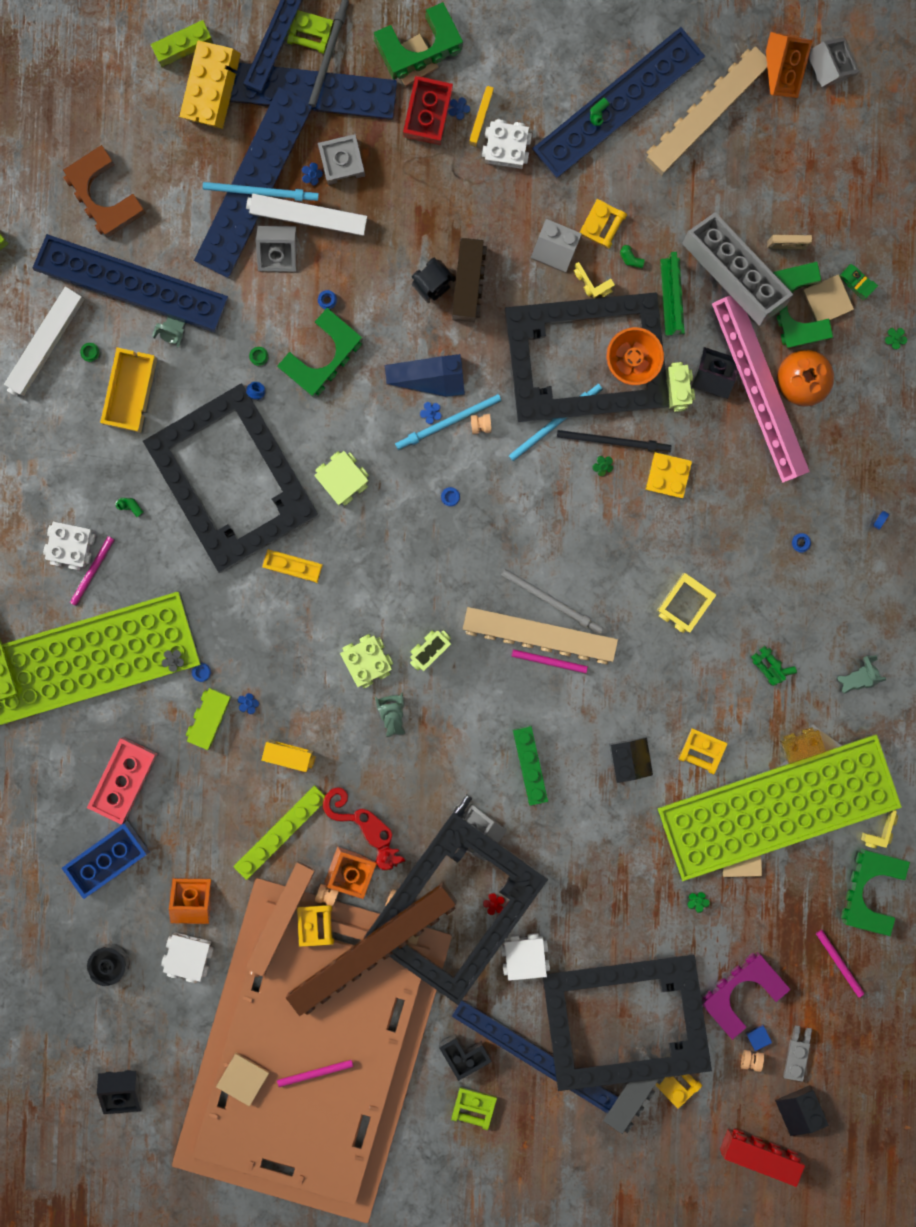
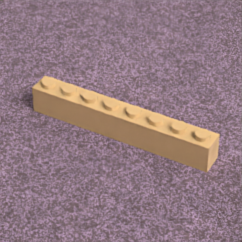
(708, 111)
(539, 634)

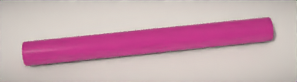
(92, 570)
(549, 661)
(839, 962)
(315, 1073)

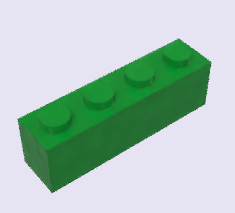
(530, 765)

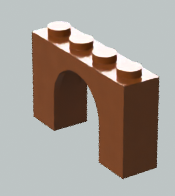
(81, 176)

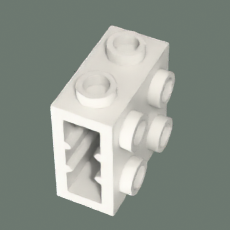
(506, 144)
(69, 545)
(187, 957)
(525, 957)

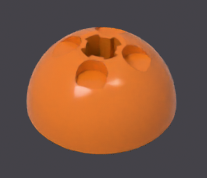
(641, 349)
(801, 387)

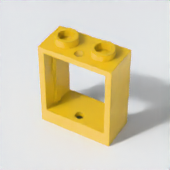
(288, 756)

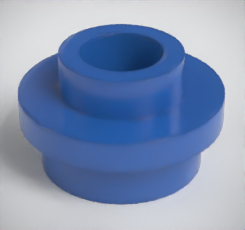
(327, 293)
(255, 390)
(807, 542)

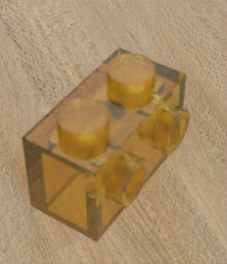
(802, 745)

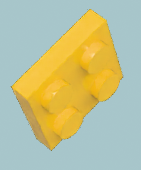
(668, 475)

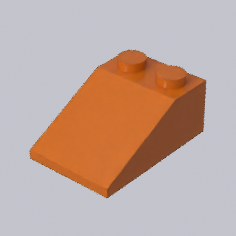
(786, 63)

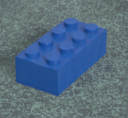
(105, 860)

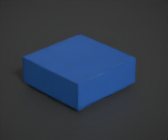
(758, 1037)

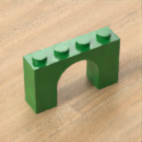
(402, 61)
(797, 333)
(313, 379)
(871, 865)

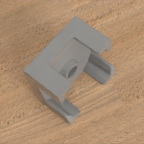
(341, 158)

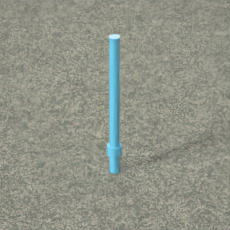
(298, 194)
(548, 428)
(414, 438)

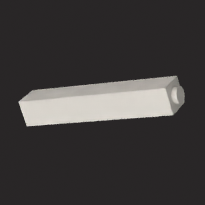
(306, 214)
(43, 342)

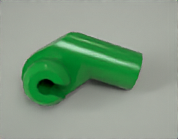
(596, 112)
(629, 258)
(129, 504)

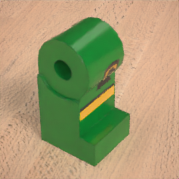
(858, 282)

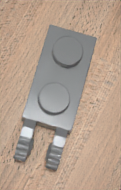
(797, 1055)

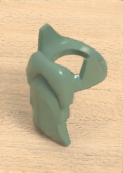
(170, 331)
(866, 676)
(392, 713)

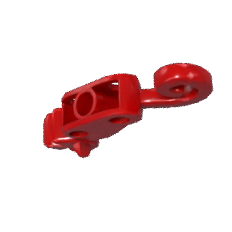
(370, 829)

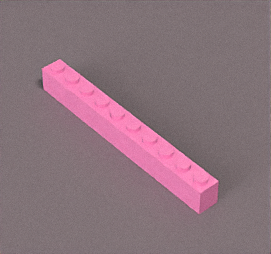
(761, 389)

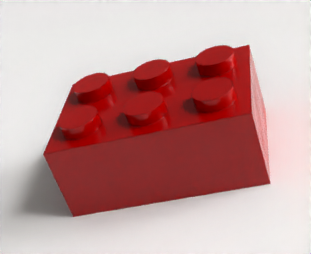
(428, 110)

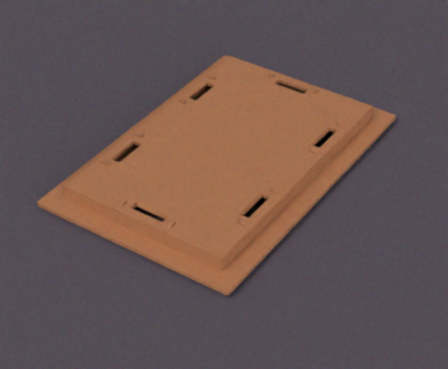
(317, 1119)

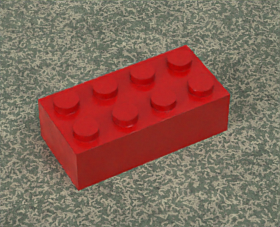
(762, 1157)

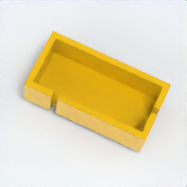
(210, 84)
(128, 390)

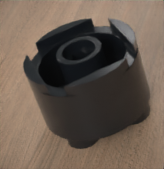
(432, 280)
(97, 965)

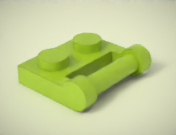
(313, 26)
(475, 1102)

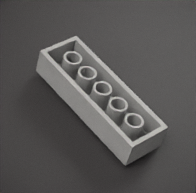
(737, 268)

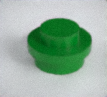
(90, 352)
(258, 356)

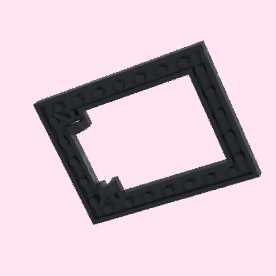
(537, 402)
(292, 503)
(520, 889)
(685, 1056)

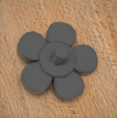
(172, 660)

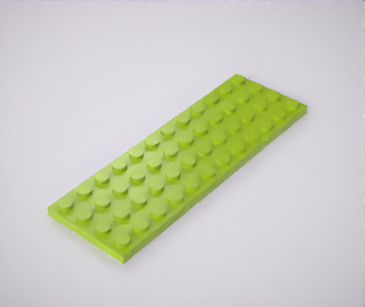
(96, 656)
(779, 807)

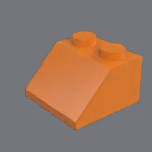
(350, 873)
(190, 901)

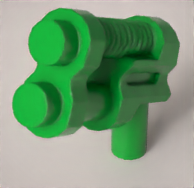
(775, 673)

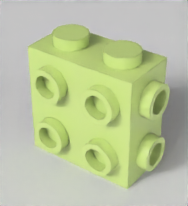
(679, 387)
(342, 477)
(434, 646)
(367, 660)

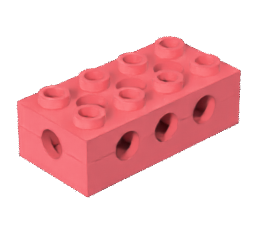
(109, 782)

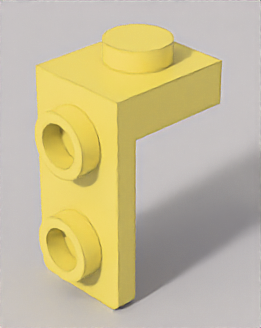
(603, 289)
(873, 841)

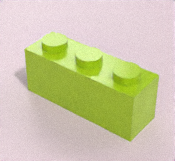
(180, 43)
(208, 718)

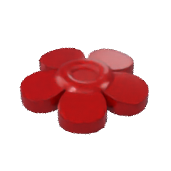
(494, 904)

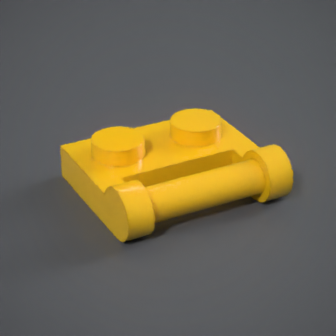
(596, 221)
(706, 745)
(309, 926)
(676, 1091)

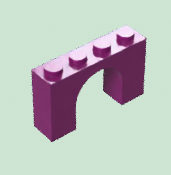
(718, 1000)

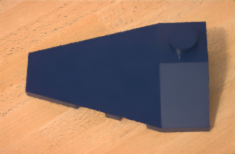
(431, 375)

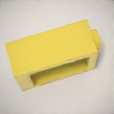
(696, 586)

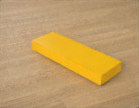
(481, 116)
(292, 565)

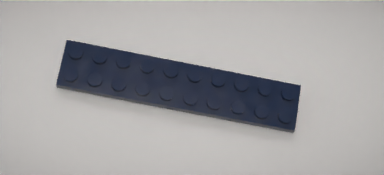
(338, 95)
(626, 98)
(258, 169)
(130, 283)

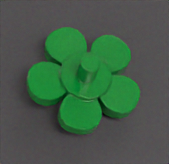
(896, 338)
(603, 465)
(698, 902)

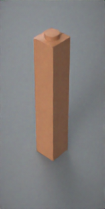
(280, 919)

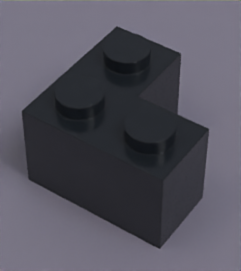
(464, 1061)

